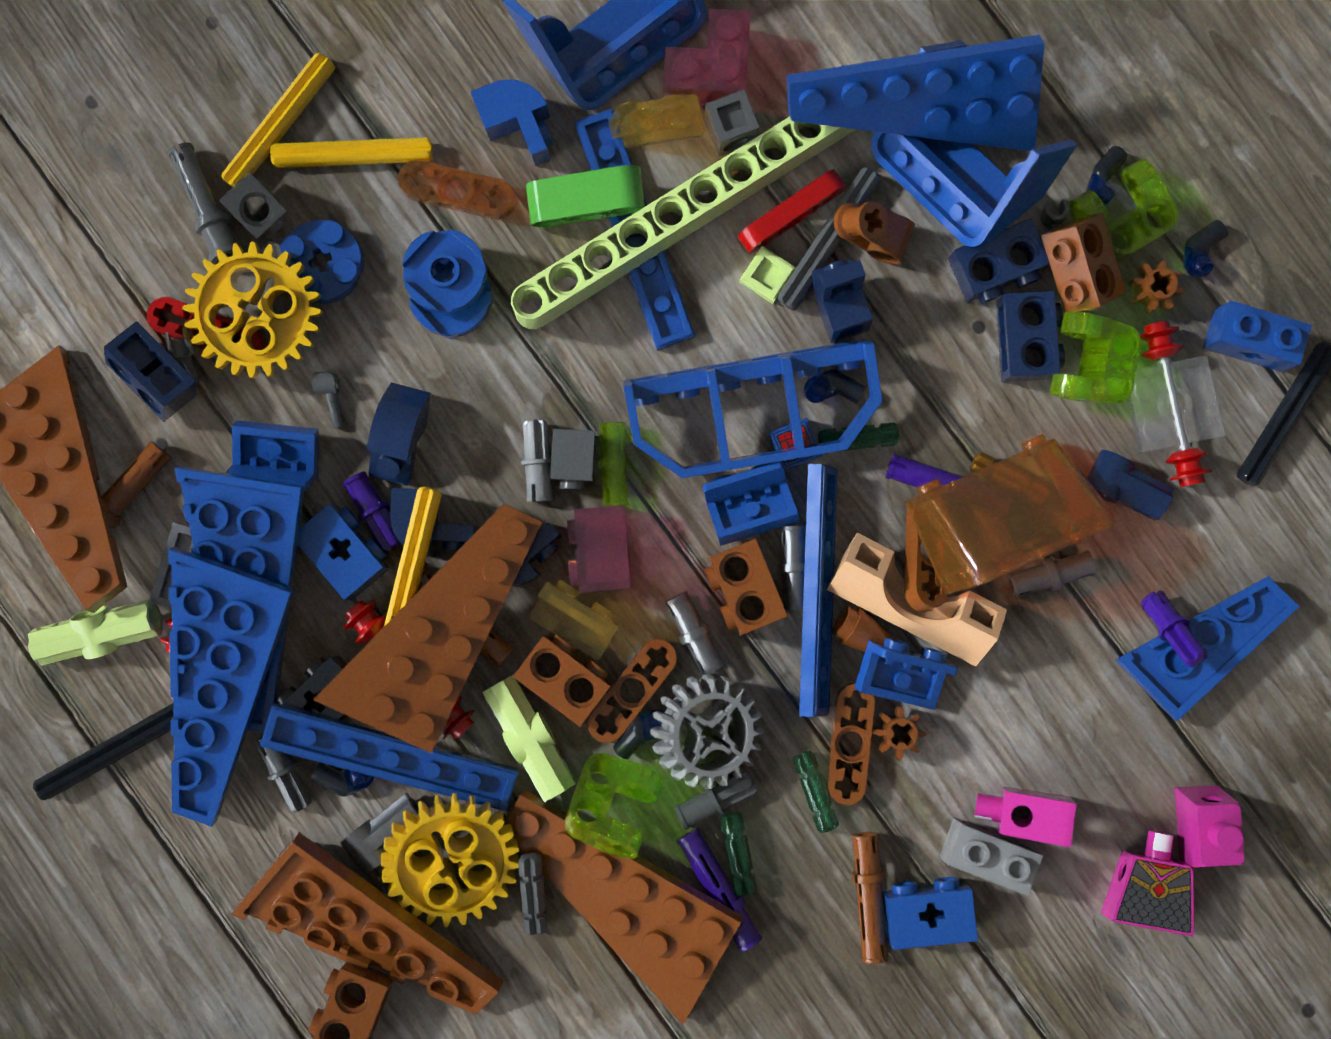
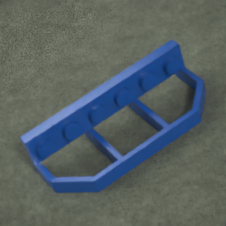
(766, 371)

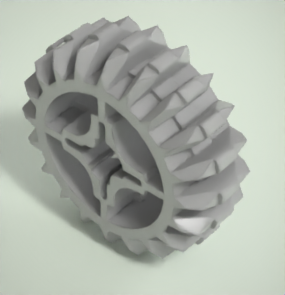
(696, 744)

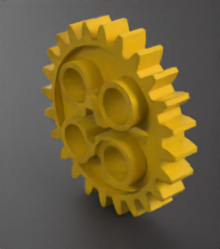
(220, 290)
(414, 876)

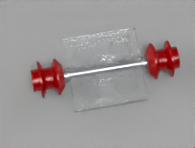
(1174, 404)

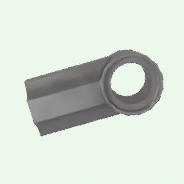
(367, 841)

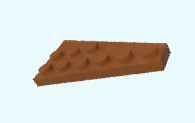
(54, 478)
(425, 653)
(645, 914)
(361, 925)

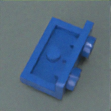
(275, 452)
(750, 502)
(902, 674)

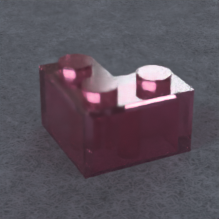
(713, 70)
(601, 550)

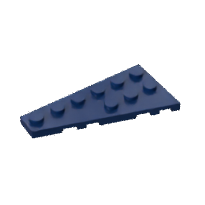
(956, 94)
(249, 528)
(218, 663)

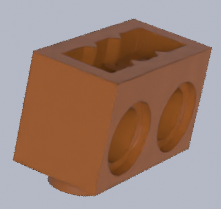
(1083, 263)
(756, 583)
(557, 688)
(357, 1015)

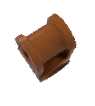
(874, 230)

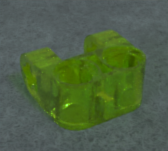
(1148, 195)
(1106, 361)
(607, 832)

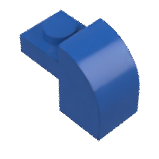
(511, 107)

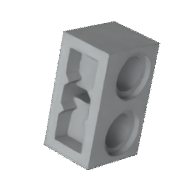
(990, 857)

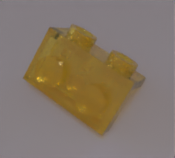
(657, 120)
(573, 620)

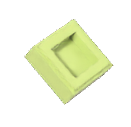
(767, 275)

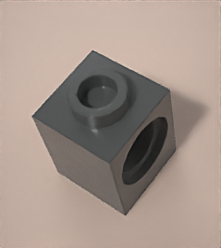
(731, 122)
(240, 193)
(573, 458)

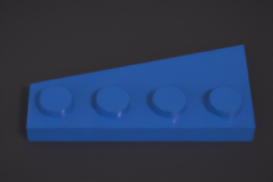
(1226, 633)

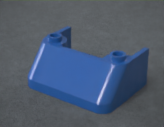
(609, 45)
(962, 184)

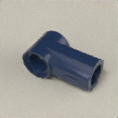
(1122, 483)

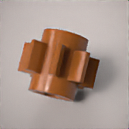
(1165, 278)
(910, 731)

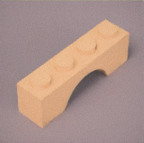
(961, 626)

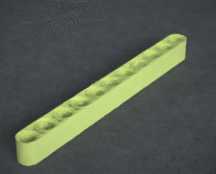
(680, 200)

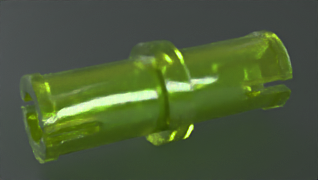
(613, 463)

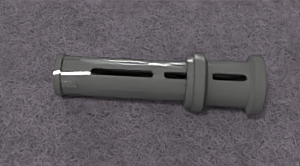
(210, 221)

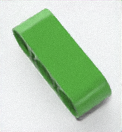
(585, 196)

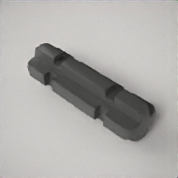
(532, 893)

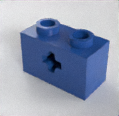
(1257, 336)
(320, 543)
(949, 924)

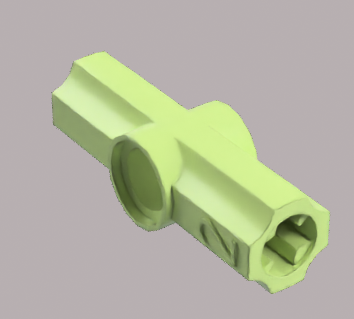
(95, 633)
(529, 738)

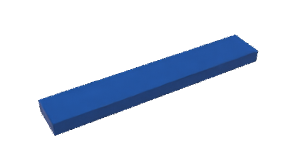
(654, 278)
(816, 598)
(387, 757)

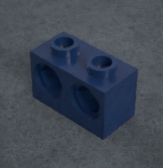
(997, 259)
(1017, 335)
(149, 371)

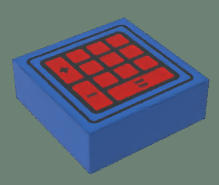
(782, 439)

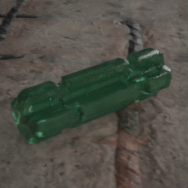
(886, 434)
(815, 791)
(738, 854)

